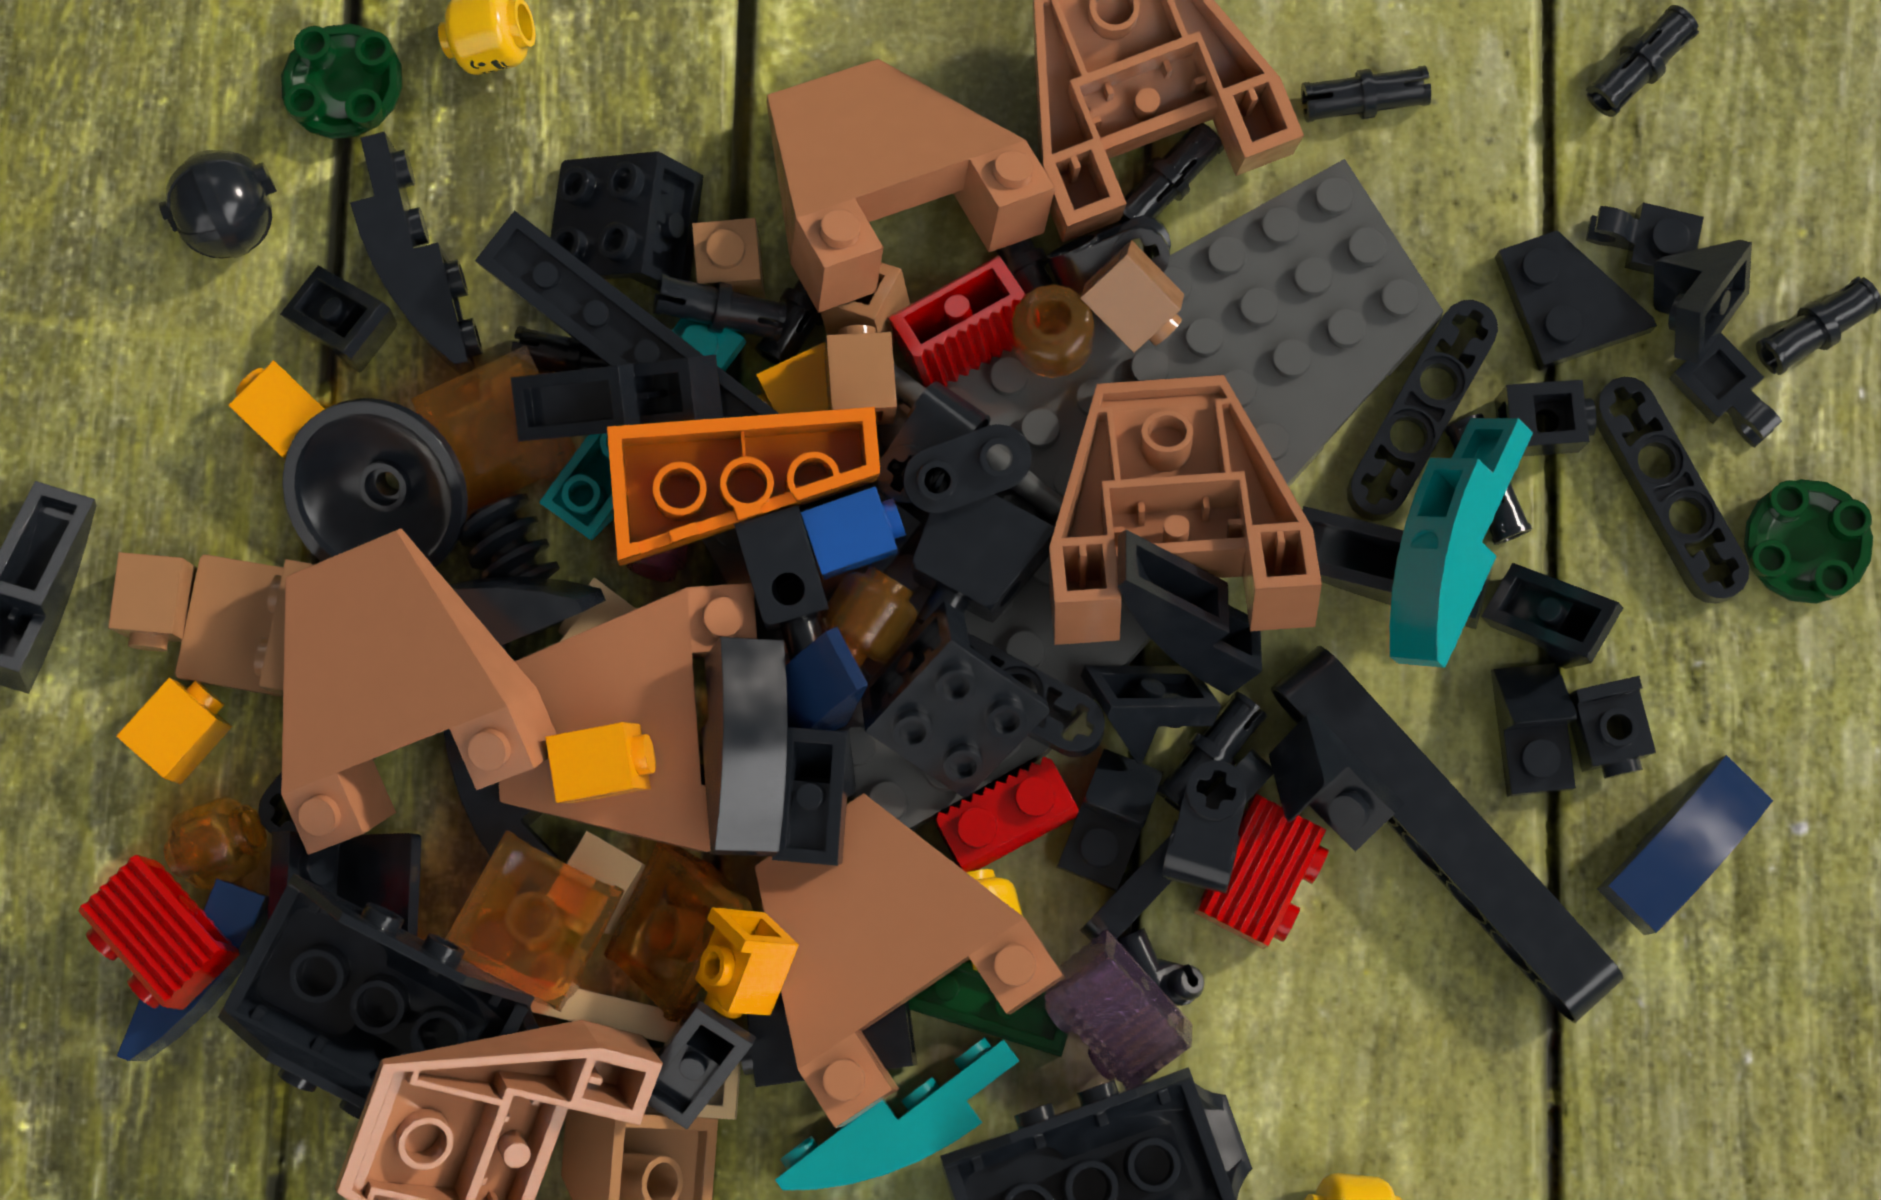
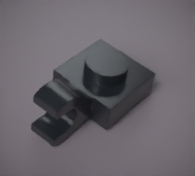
(1648, 236)
(1725, 384)

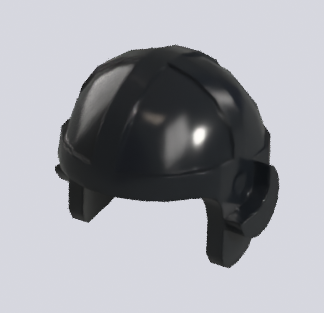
(219, 203)

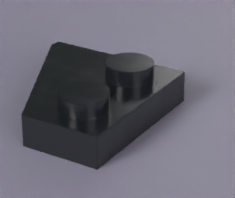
(1567, 301)

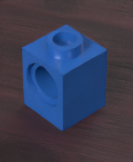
(853, 531)

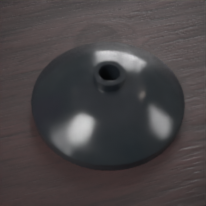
(340, 487)

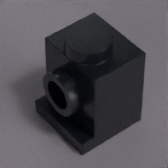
(1560, 401)
(1592, 741)

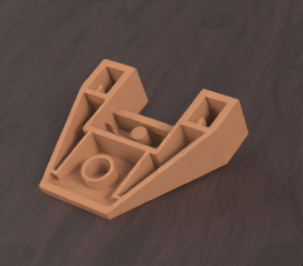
(1139, 73)
(880, 145)
(1191, 478)
(381, 661)
(644, 675)
(878, 937)
(490, 1110)

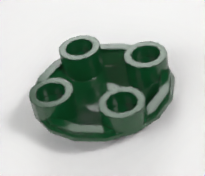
(341, 80)
(1808, 541)

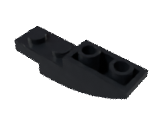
(416, 277)

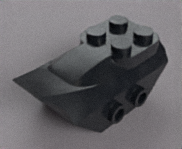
(350, 987)
(1118, 1145)

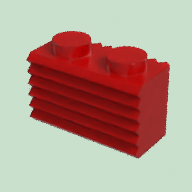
(959, 324)
(1007, 816)
(1266, 874)
(156, 934)

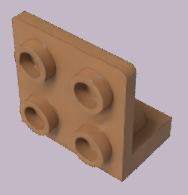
(236, 625)

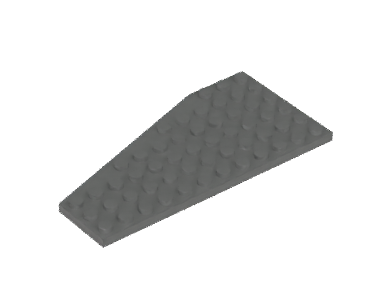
(1287, 302)

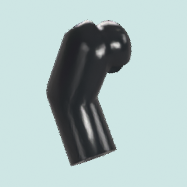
(1177, 981)

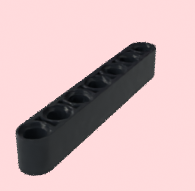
(1457, 841)

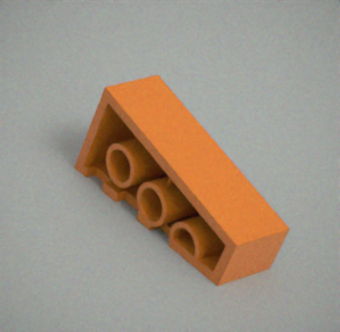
(708, 474)

